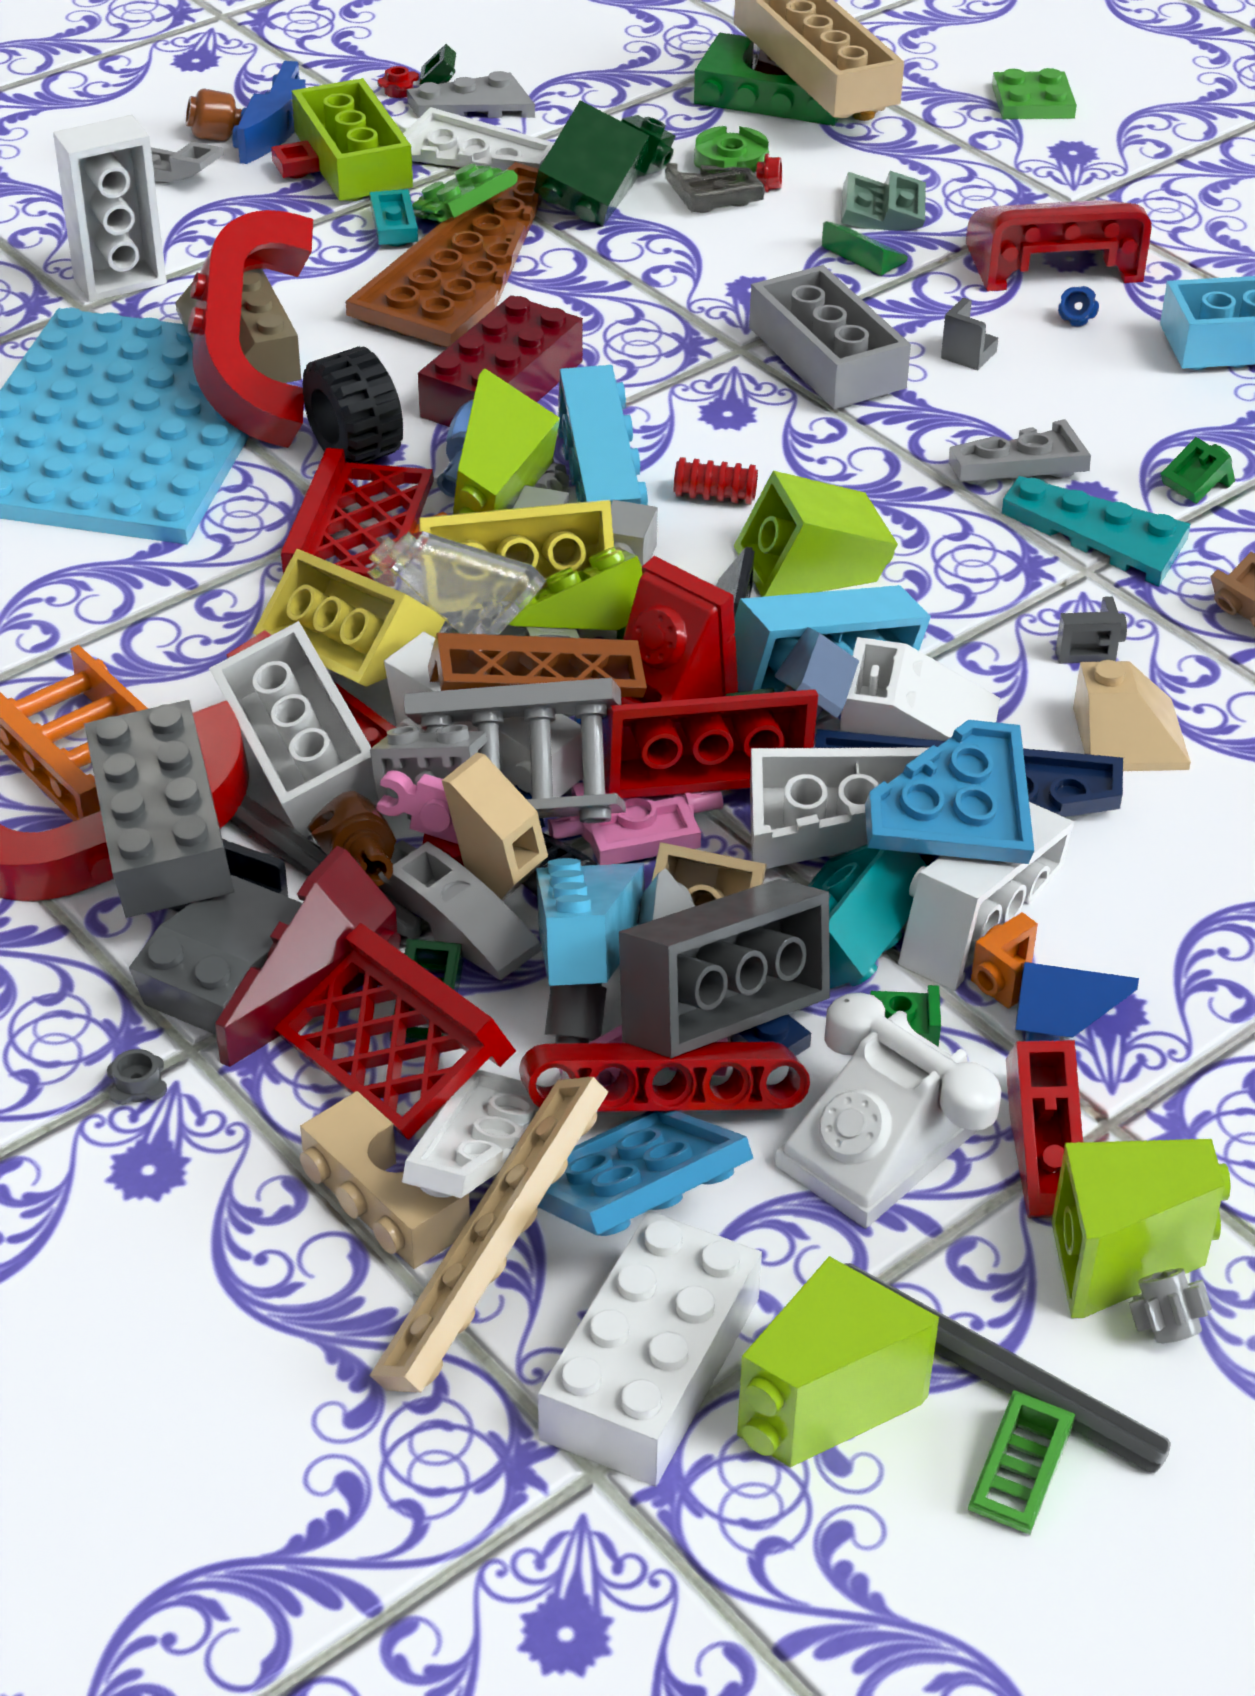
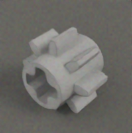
(1170, 1305)

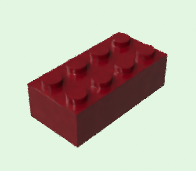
(515, 342)

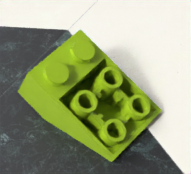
(586, 599)

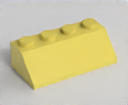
(539, 535)
(346, 616)

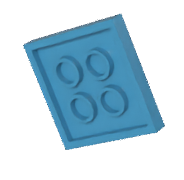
(642, 1168)

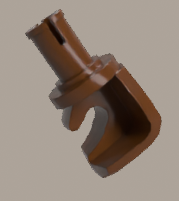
(360, 829)

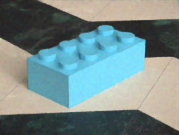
(1210, 321)

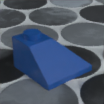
(1066, 1000)

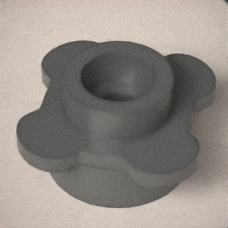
(136, 1077)

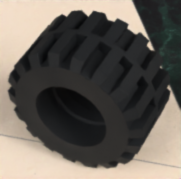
(353, 405)

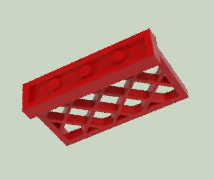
(333, 490)
(429, 1002)

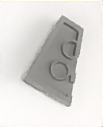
(483, 94)
(1031, 454)

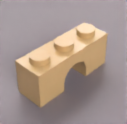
(349, 1153)

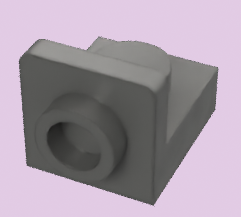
(1091, 634)

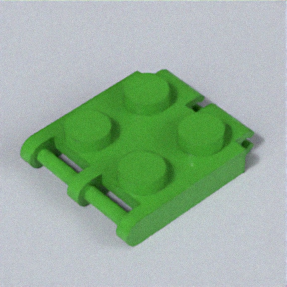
(467, 190)

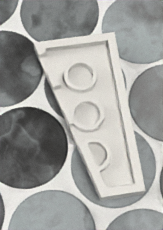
(461, 141)

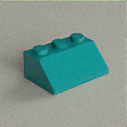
(865, 908)

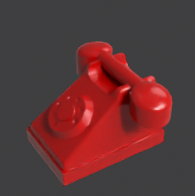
(682, 635)

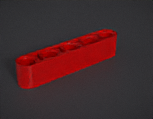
(691, 1084)

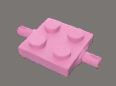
(642, 827)

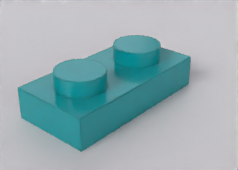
(394, 217)

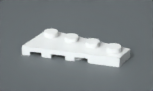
(470, 1136)

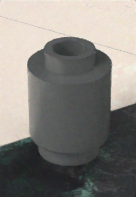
(575, 1012)

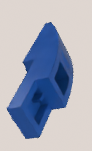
(268, 116)

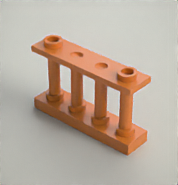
(33, 746)

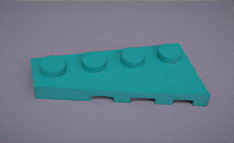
(1113, 528)

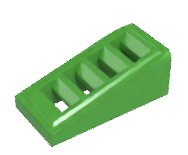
(1037, 1418)

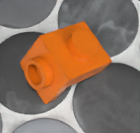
(1001, 956)

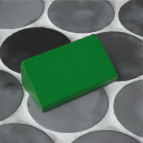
(860, 249)

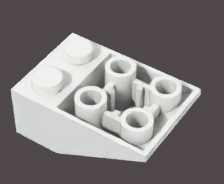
(910, 694)

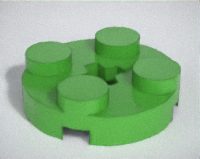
(731, 149)

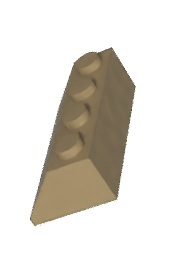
(265, 329)

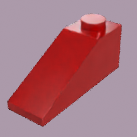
(1043, 1116)

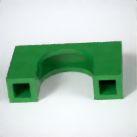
(729, 82)

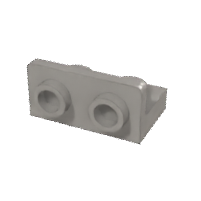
(423, 753)

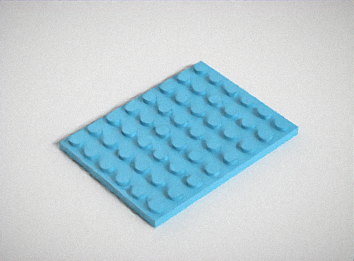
(111, 430)

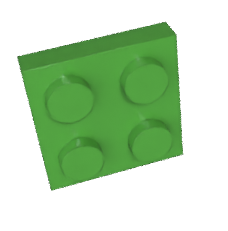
(1034, 94)

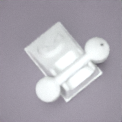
(886, 1113)

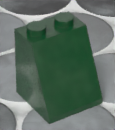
(591, 164)

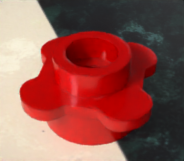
(397, 81)

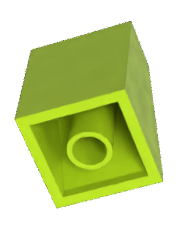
(504, 447)
(814, 537)
(1134, 1214)
(834, 1365)

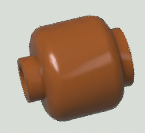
(212, 114)

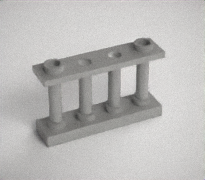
(538, 706)

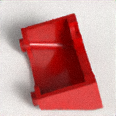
(1007, 235)

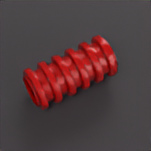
(715, 480)

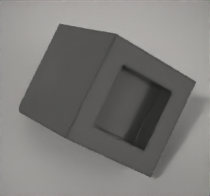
(966, 338)

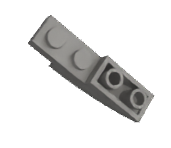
(459, 908)

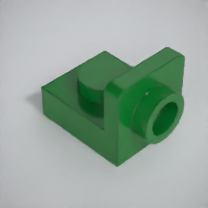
(1198, 470)

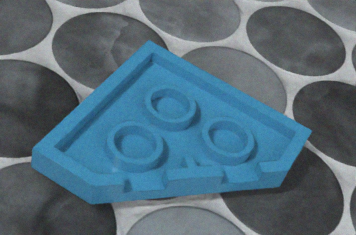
(958, 799)

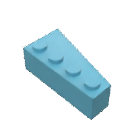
(598, 436)
(773, 625)
(582, 917)

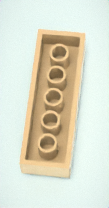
(825, 53)

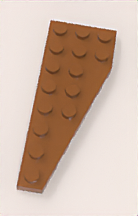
(454, 270)

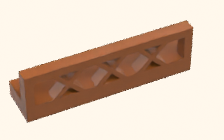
(508, 660)

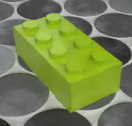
(353, 138)

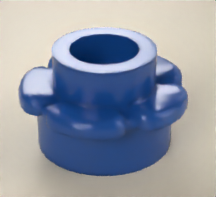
(1074, 295)

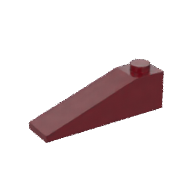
(304, 953)

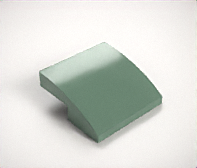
(883, 206)

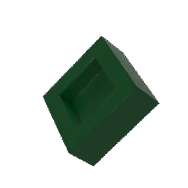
(439, 67)

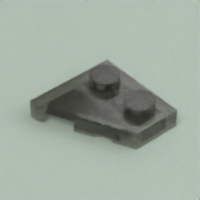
(715, 187)

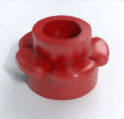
(770, 172)

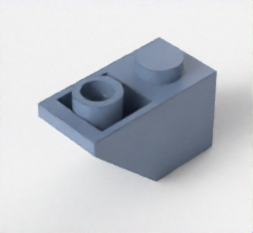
(820, 666)

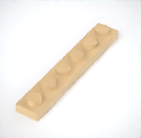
(482, 1246)

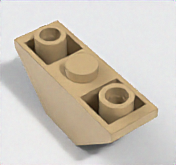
(493, 825)

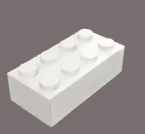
(110, 207)
(296, 724)
(649, 1347)

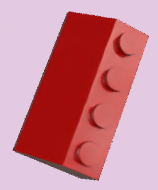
(700, 740)

